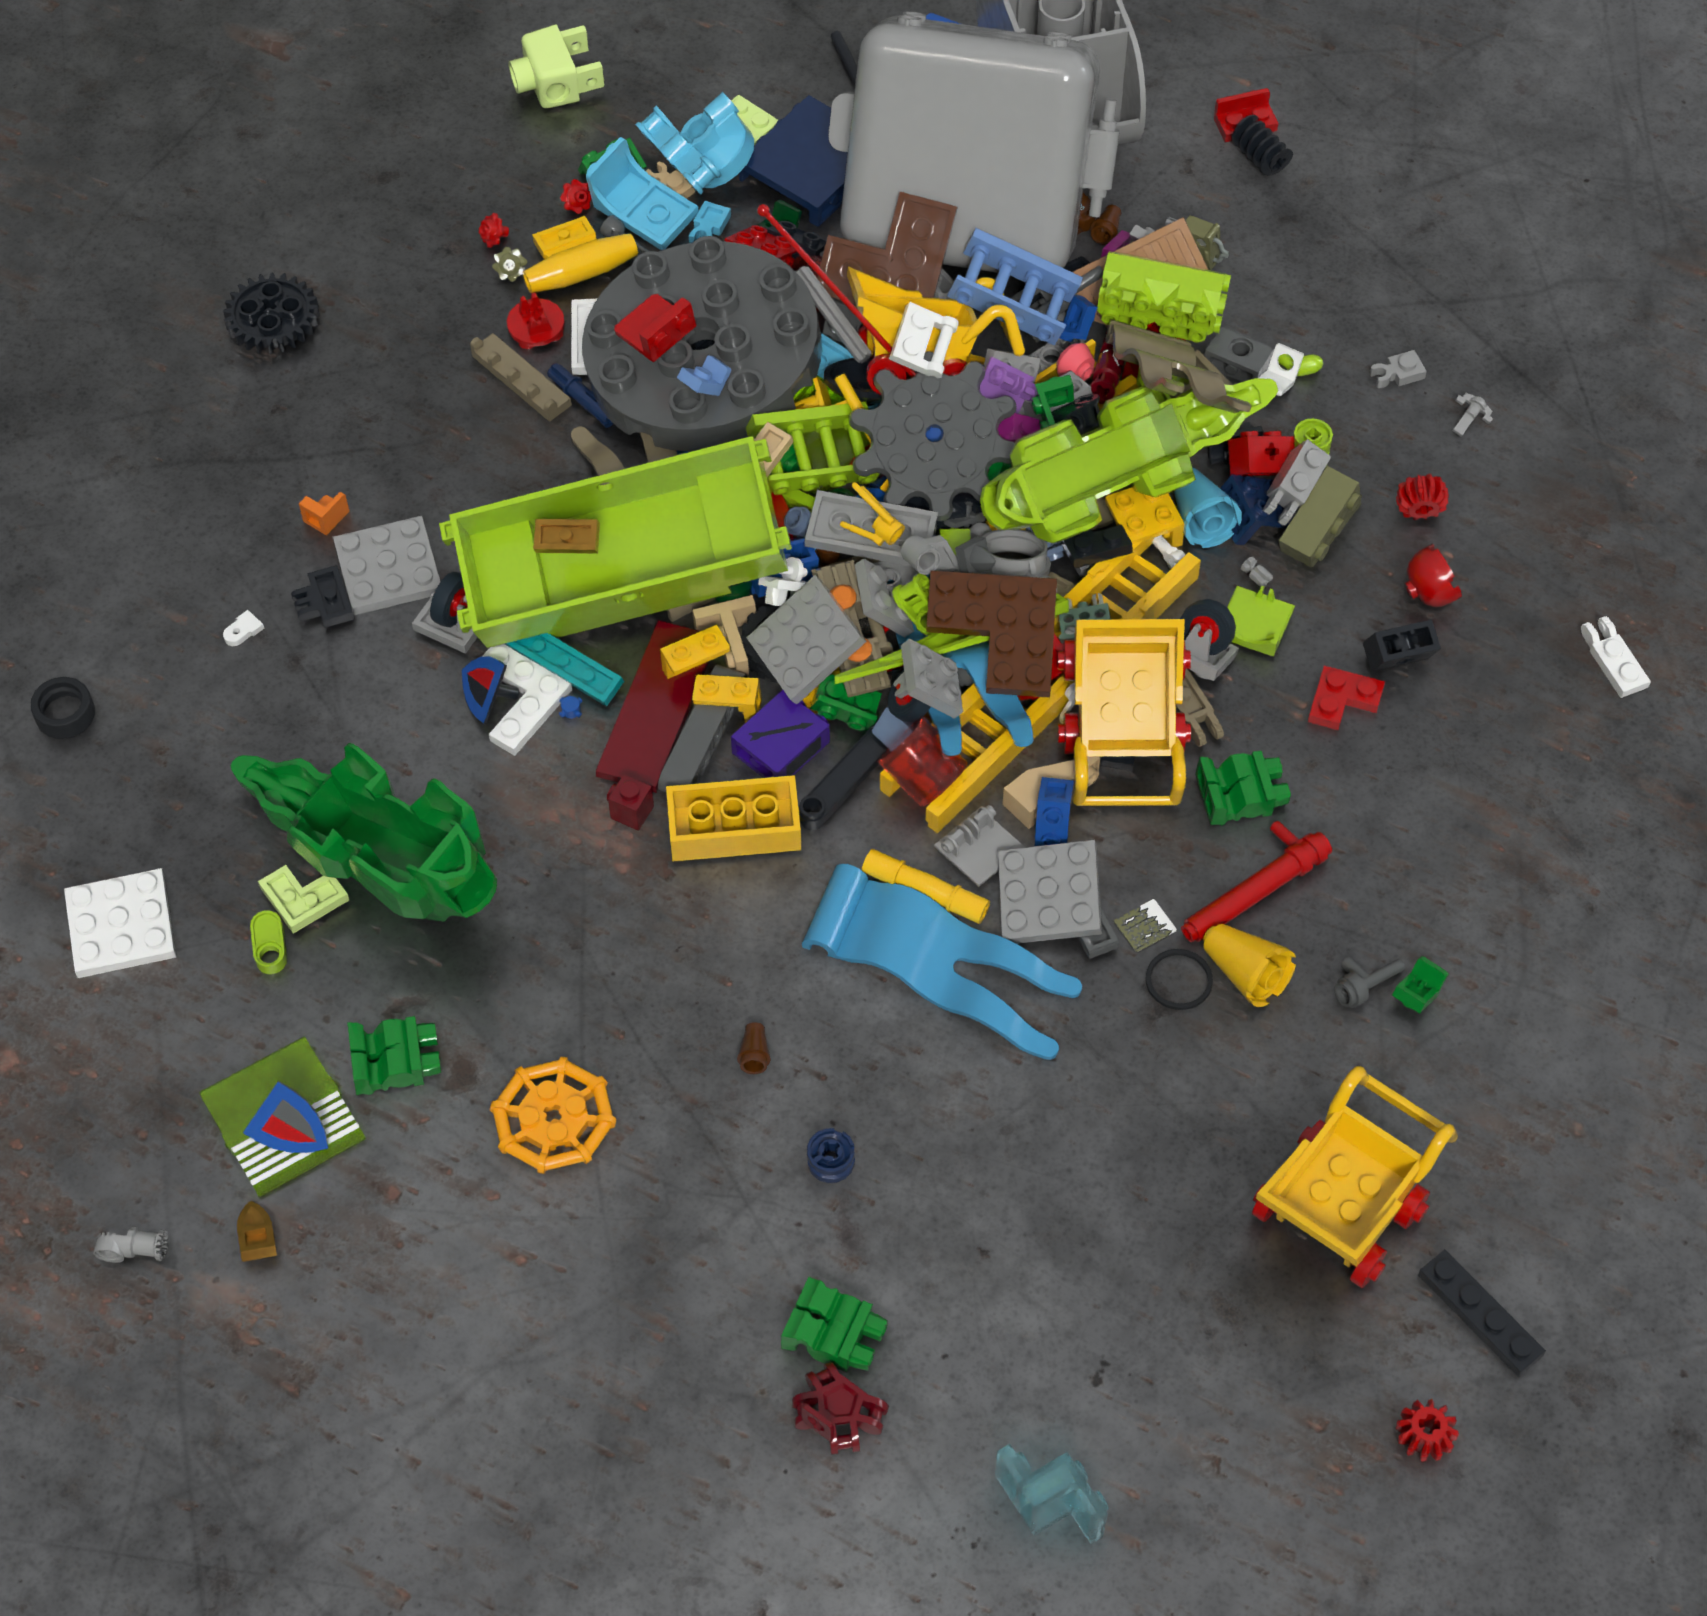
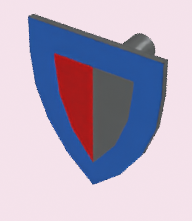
(287, 1123)

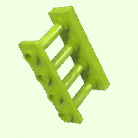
(808, 420)

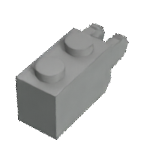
(1296, 479)

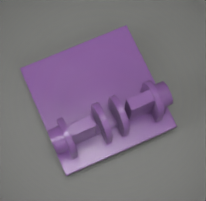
(1006, 380)

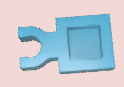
(710, 220)

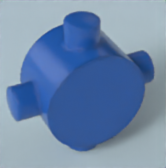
(570, 707)

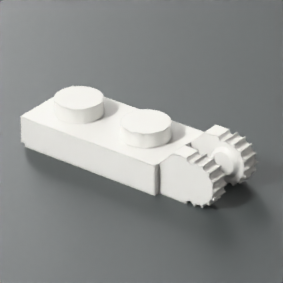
(1615, 658)

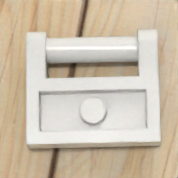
(914, 337)

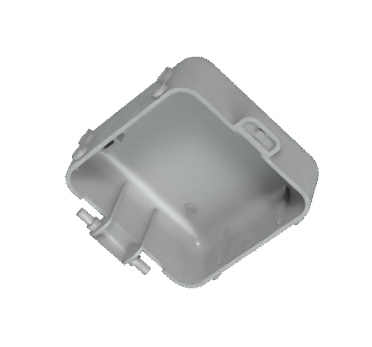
(976, 125)

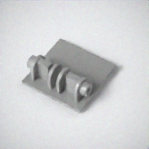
(976, 843)

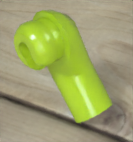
(1309, 365)

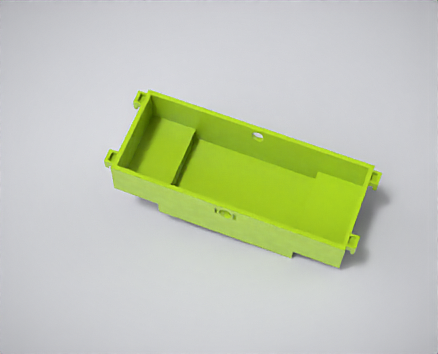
(665, 541)

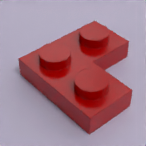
(1340, 689)

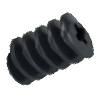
(1261, 145)

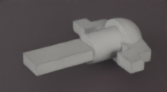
(1476, 405)

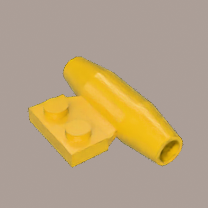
(575, 255)

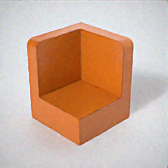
(325, 513)

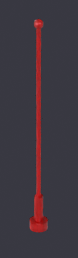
(764, 211)

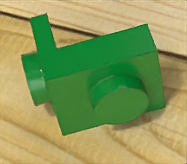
(1421, 985)

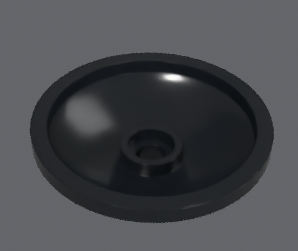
(857, 377)

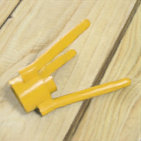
(885, 526)

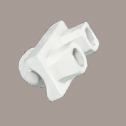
(791, 580)

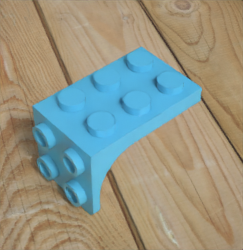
(636, 198)

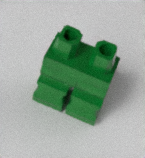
(1245, 784)
(397, 1049)
(839, 1330)

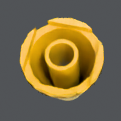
(1250, 962)

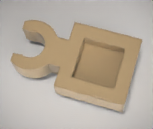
(673, 180)

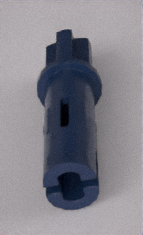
(578, 391)

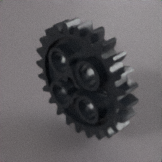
(271, 313)

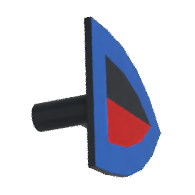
(483, 683)

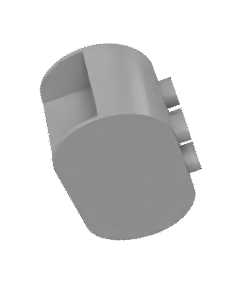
(1104, 29)

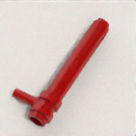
(1295, 861)

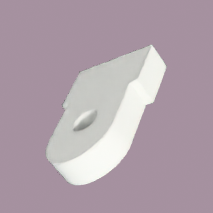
(245, 626)

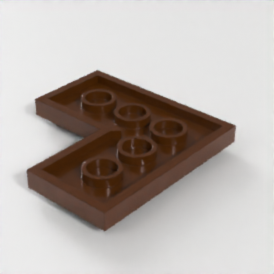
(912, 251)
(1009, 610)

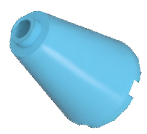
(1206, 512)

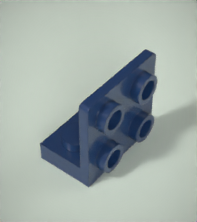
(1251, 498)

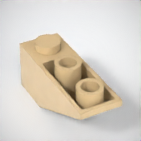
(1022, 793)

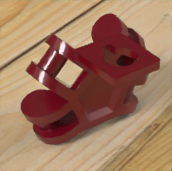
(837, 1404)

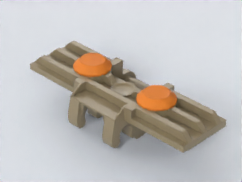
(843, 585)

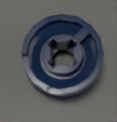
(829, 1168)

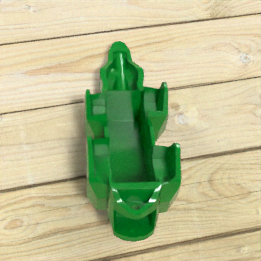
(349, 824)

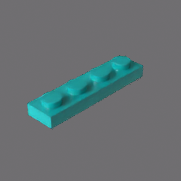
(571, 666)

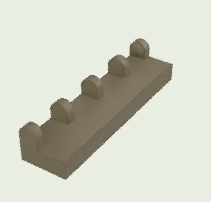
(520, 376)

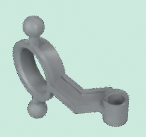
(936, 554)

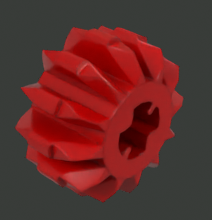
(1422, 497)
(1440, 1427)

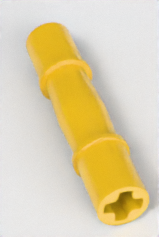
(952, 898)

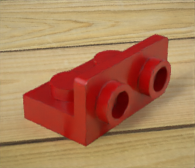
(1234, 108)

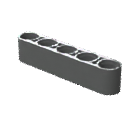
(697, 740)

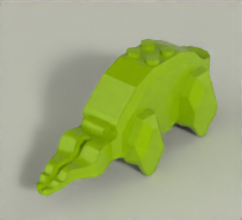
(1138, 443)

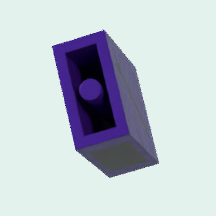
(780, 738)

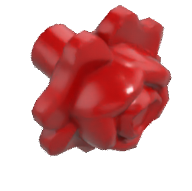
(576, 196)
(492, 230)

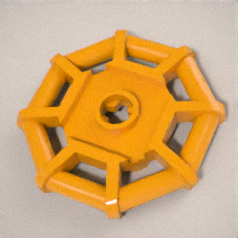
(550, 1097)

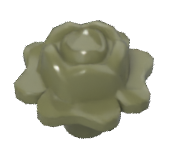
(509, 263)

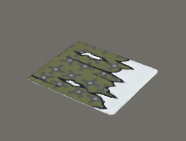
(1145, 925)

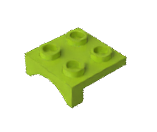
(1259, 619)

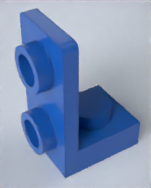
(1053, 811)

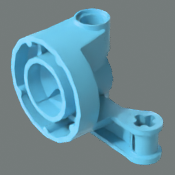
(708, 148)

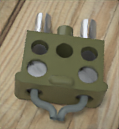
(1207, 239)

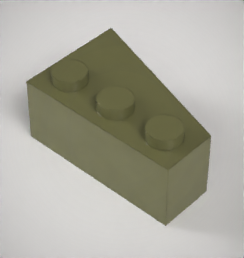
(1321, 517)

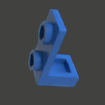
(1078, 319)

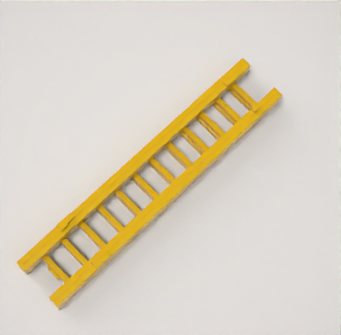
(1044, 710)

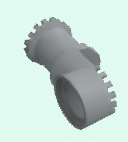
(116, 1247)

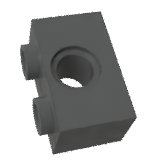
(1238, 356)

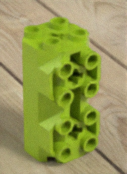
(1170, 294)

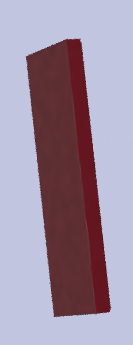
(650, 714)

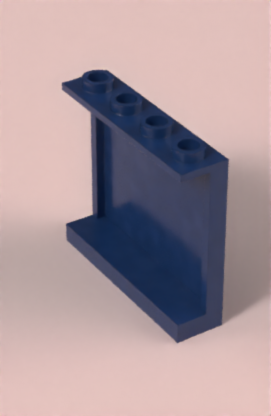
(801, 161)

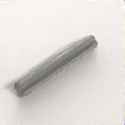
(835, 316)

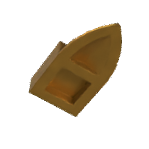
(255, 1233)

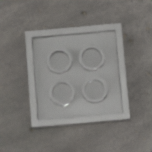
(387, 565)
(806, 639)
(1050, 892)

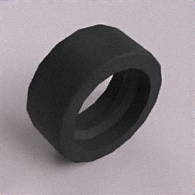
(68, 726)

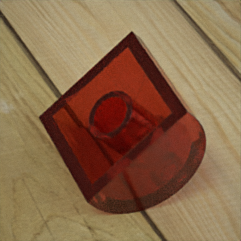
(920, 764)

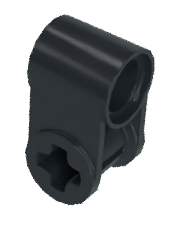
(1082, 412)

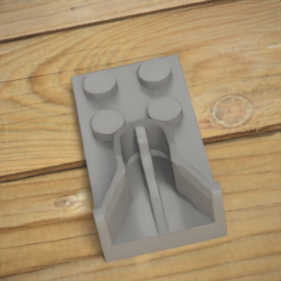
(832, 508)

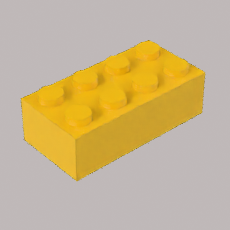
(733, 818)

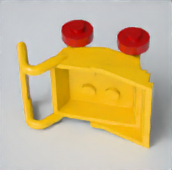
(884, 308)
(1127, 699)
(1354, 1179)

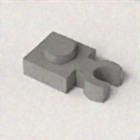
(1402, 368)

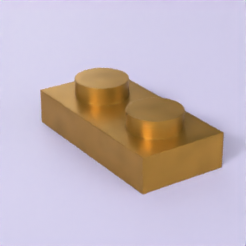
(566, 536)

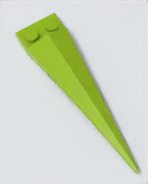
(937, 642)

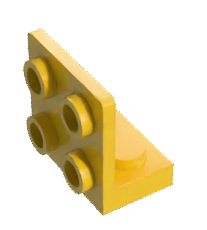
(1146, 516)

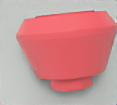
(1076, 359)

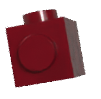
(630, 802)

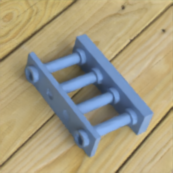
(1024, 266)

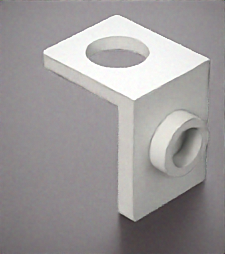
(1284, 378)

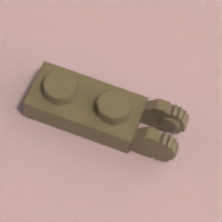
(1198, 709)

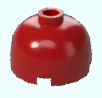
(1431, 578)

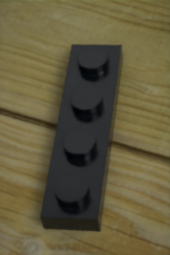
(1481, 1313)

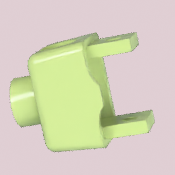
(550, 69)

